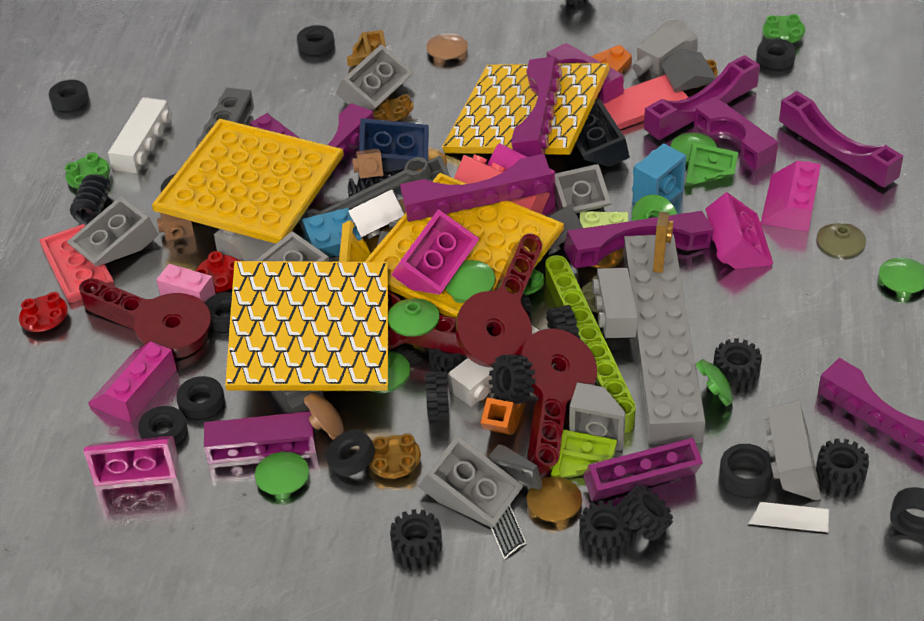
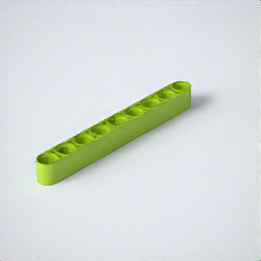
(567, 291)

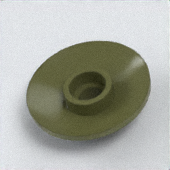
(841, 239)

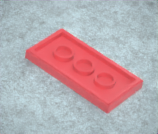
(631, 105)
(69, 265)

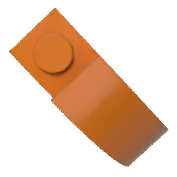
(501, 416)

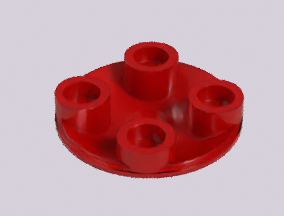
(220, 268)
(43, 312)

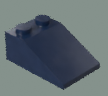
(395, 140)

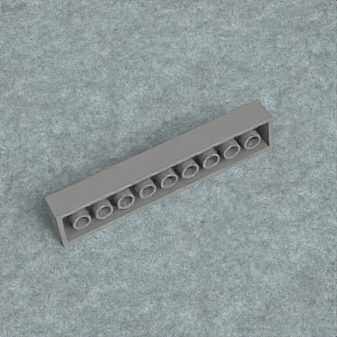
(664, 345)

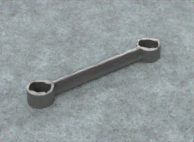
(393, 182)

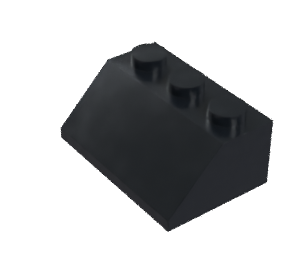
(601, 138)

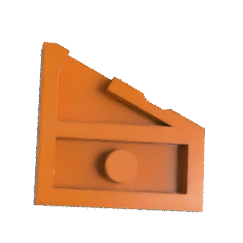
(616, 57)

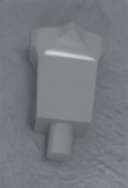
(663, 43)

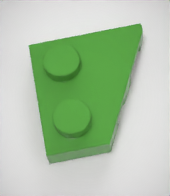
(709, 164)

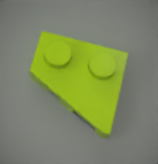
(579, 451)

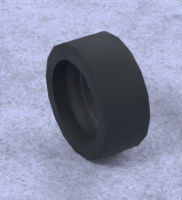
(746, 486)
(903, 520)

